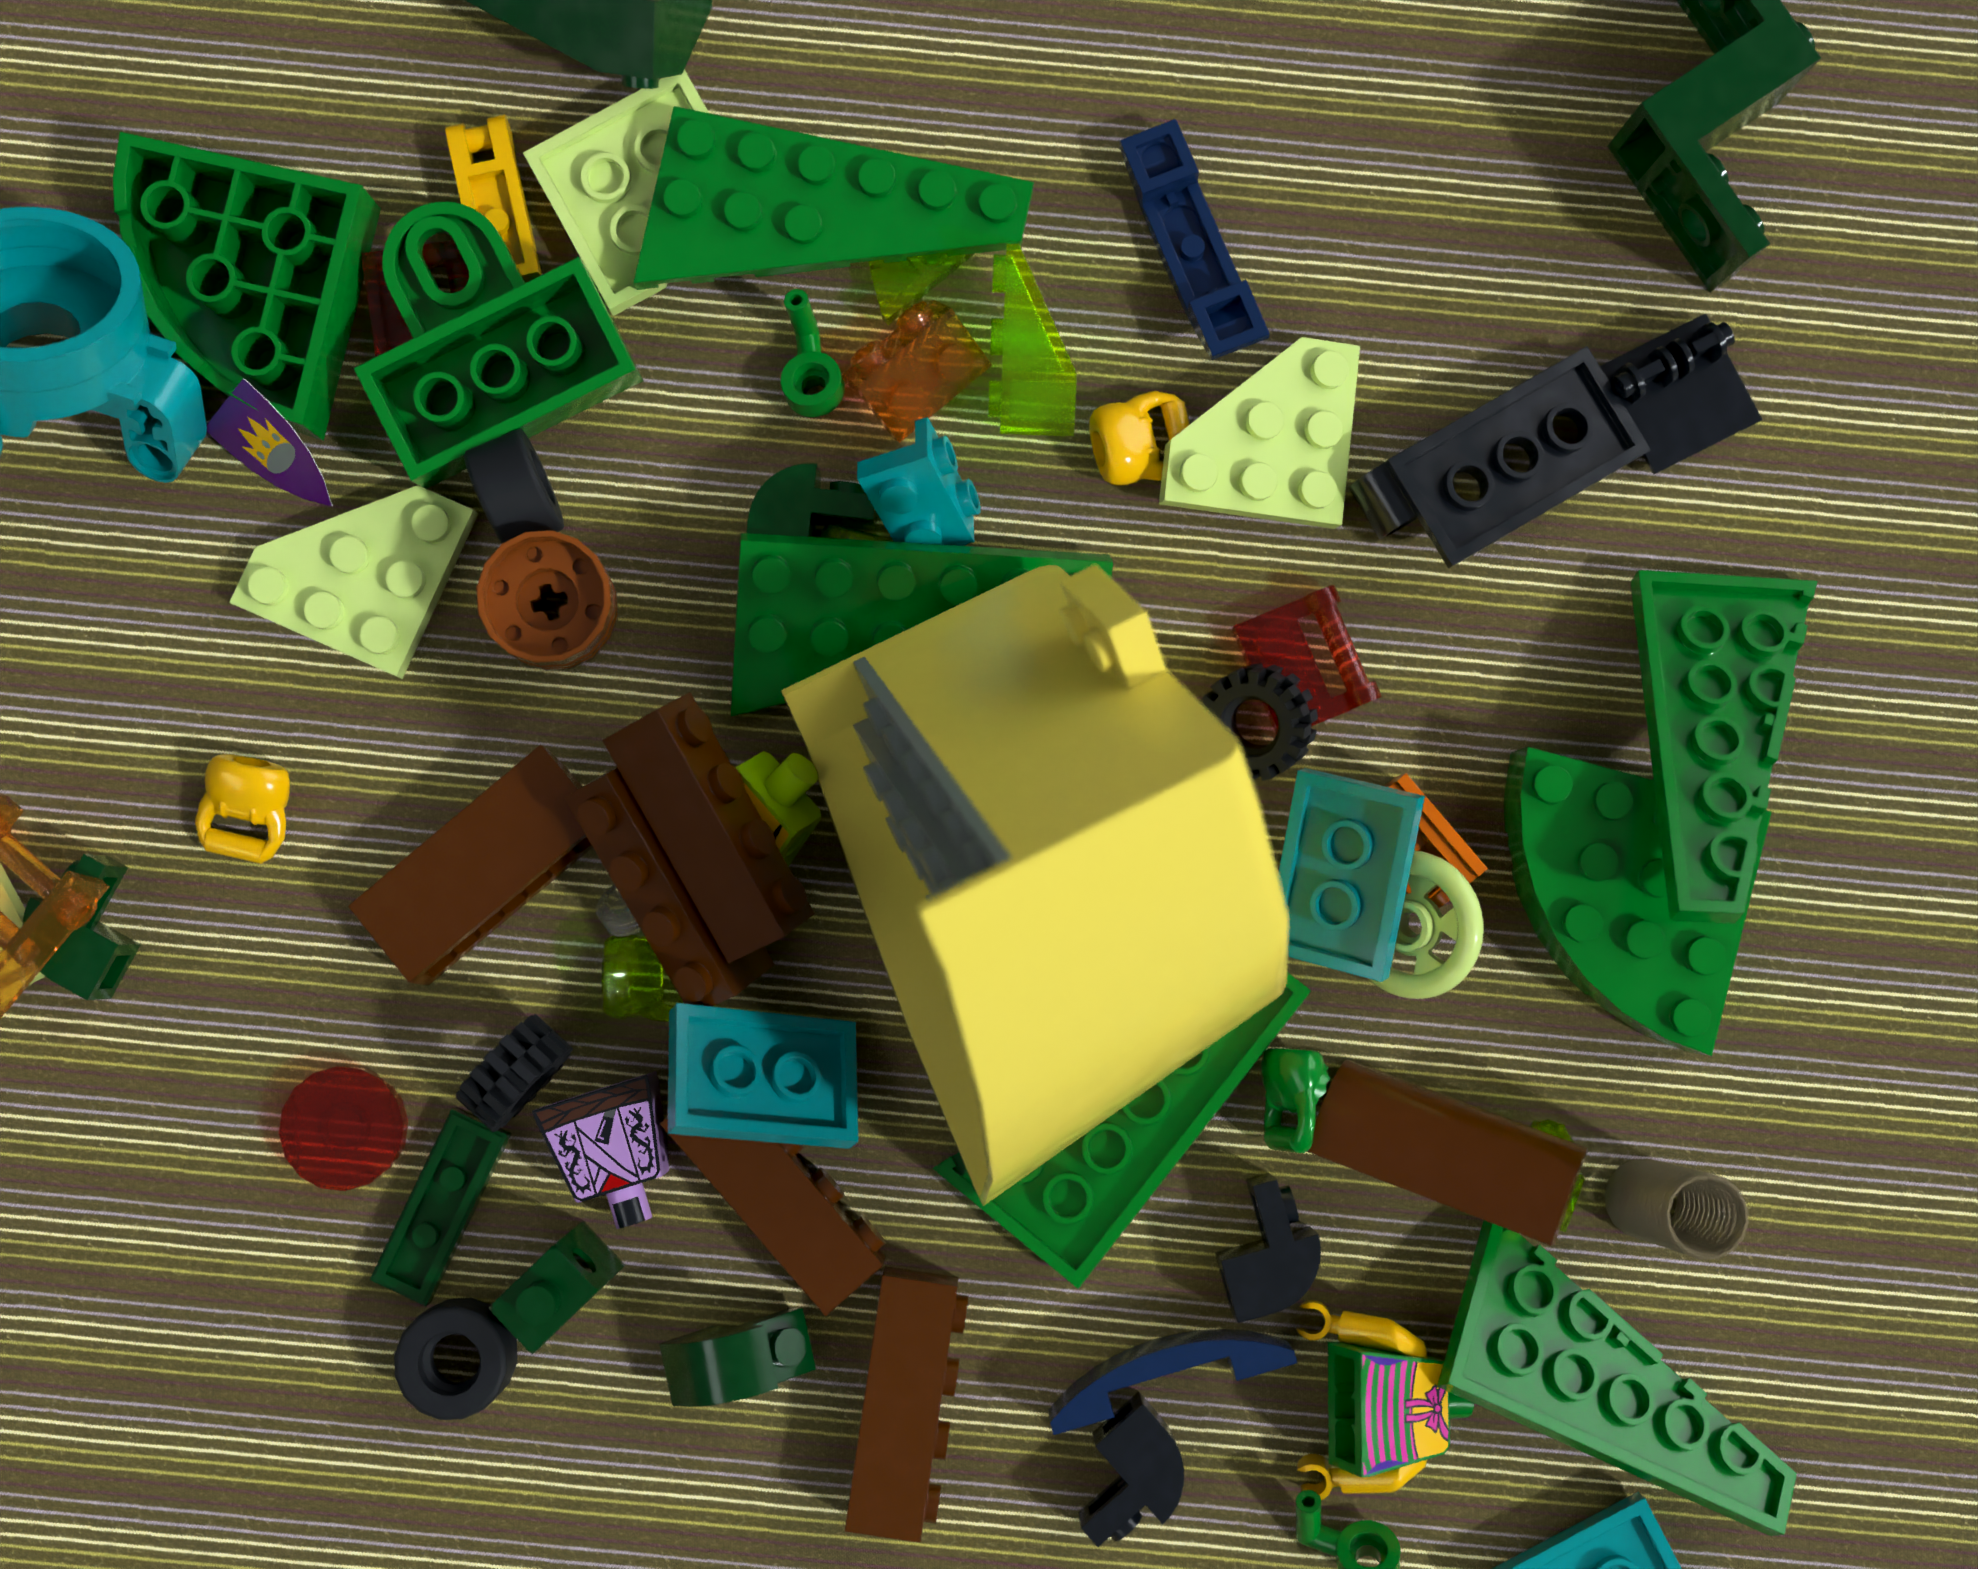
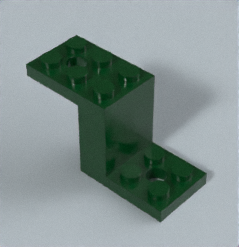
(1666, 139)

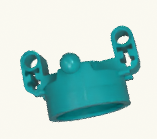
(85, 284)

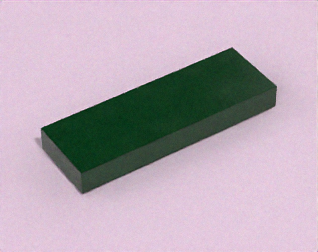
(440, 1207)

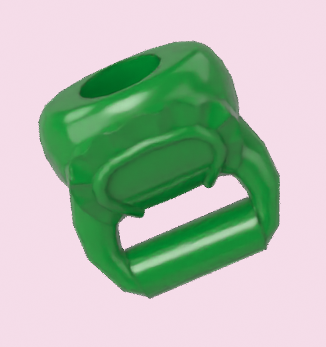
(1292, 1083)

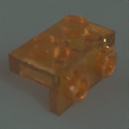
(916, 367)

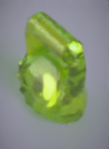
(632, 980)

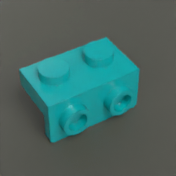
(921, 491)

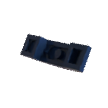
(1190, 241)
(1246, 1353)

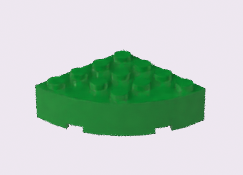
(247, 268)
(1599, 902)

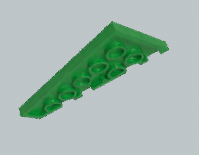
(793, 202)
(831, 598)
(1716, 711)
(1096, 1186)
(1585, 1377)

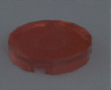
(343, 1128)

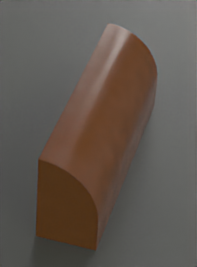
(476, 869)
(1448, 1151)

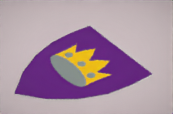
(267, 444)

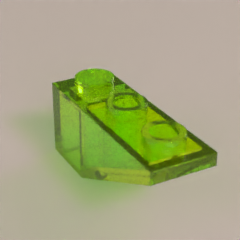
(1037, 370)

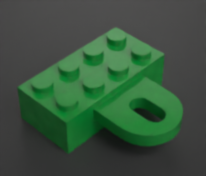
(491, 353)

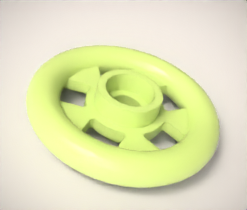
(1461, 923)

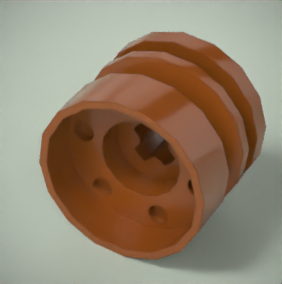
(516, 584)

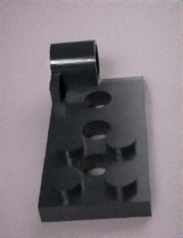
(1421, 477)

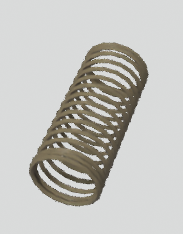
(1707, 1216)

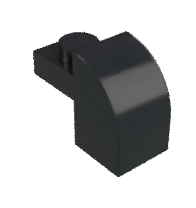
(1280, 1266)
(1149, 1470)

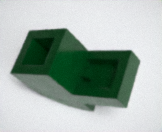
(794, 503)
(94, 955)
(737, 1361)

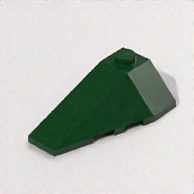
(612, 36)

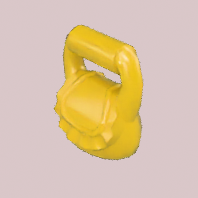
(1125, 437)
(248, 792)

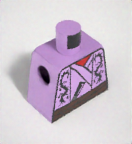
(609, 1144)

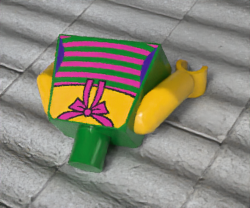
(1380, 1405)

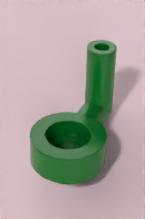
(810, 365)
(1355, 1541)

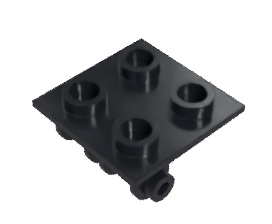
(1683, 391)

